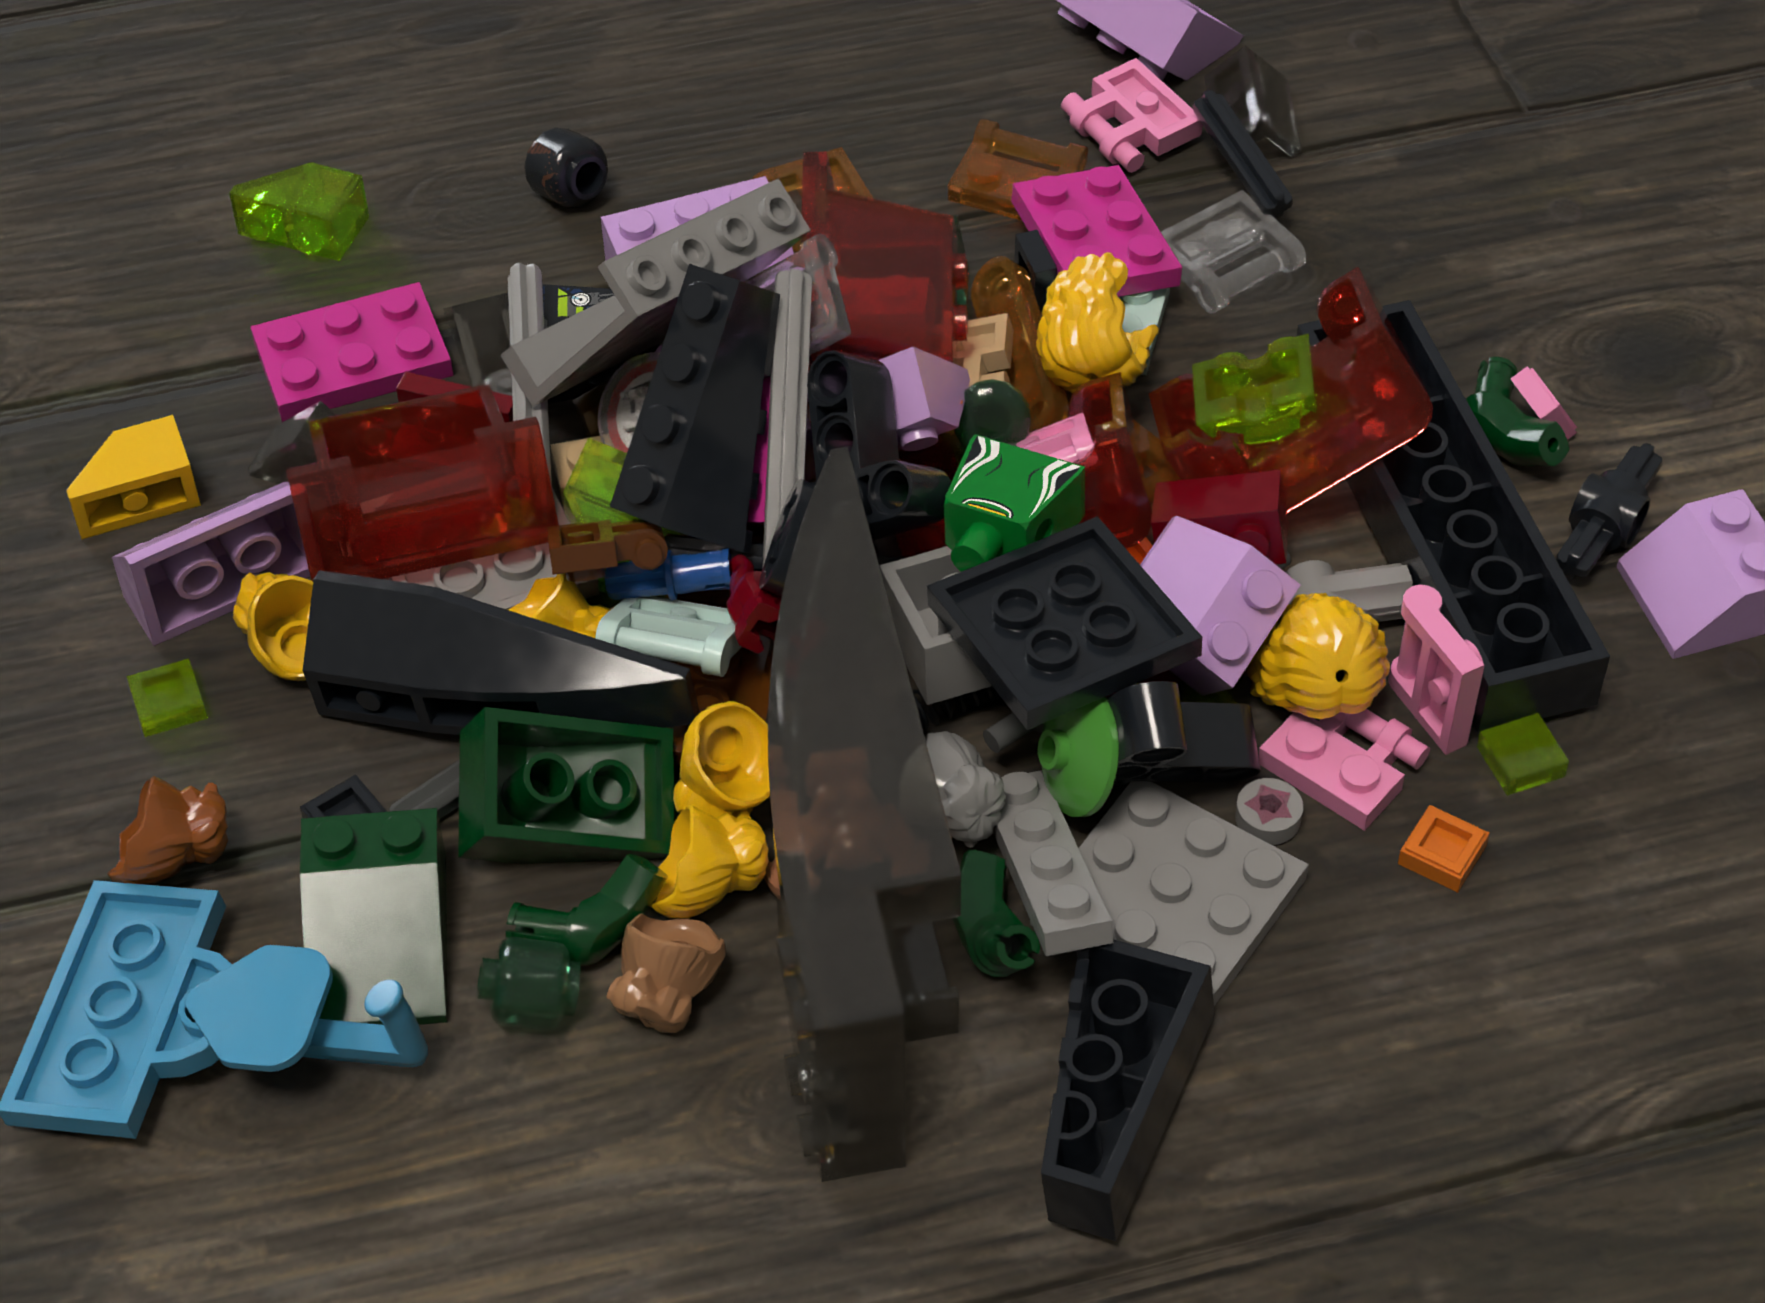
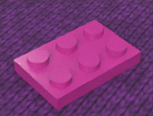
(1097, 215)
(350, 350)

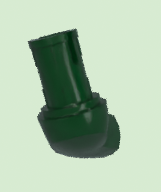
(1513, 434)
(598, 921)
(987, 926)

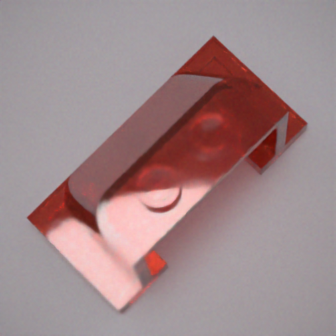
(892, 269)
(421, 486)

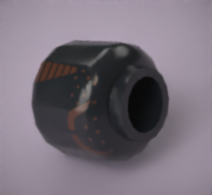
(566, 167)

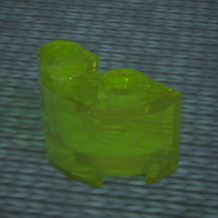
(1257, 395)

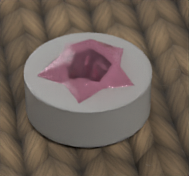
(1269, 810)

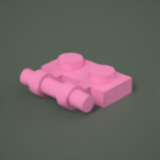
(1143, 105)
(1336, 770)

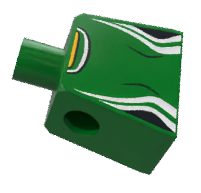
(1008, 500)

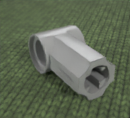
(1374, 589)

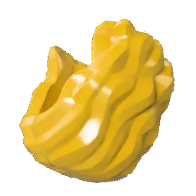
(1083, 326)
(1309, 647)

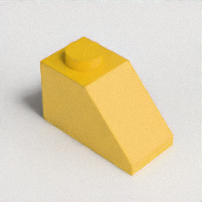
(134, 479)

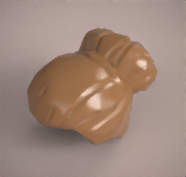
(664, 969)

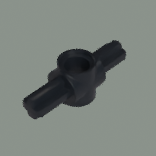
(1609, 511)

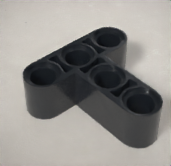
(855, 409)
(1181, 739)

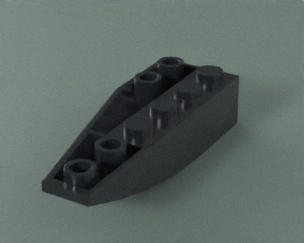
(440, 658)

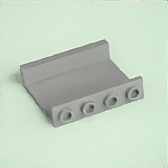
(646, 283)

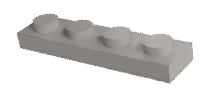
(1049, 868)

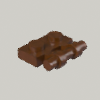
(590, 547)

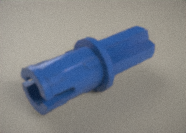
(675, 576)

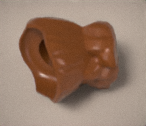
(171, 831)

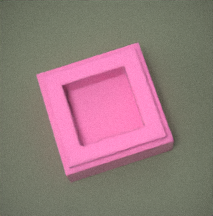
(1542, 400)

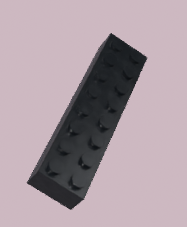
(1467, 534)

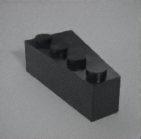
(1121, 1071)

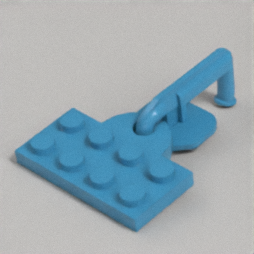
(153, 1002)

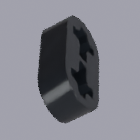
(785, 537)

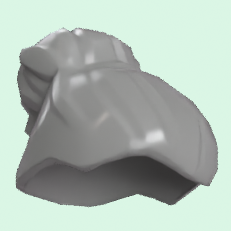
(967, 789)

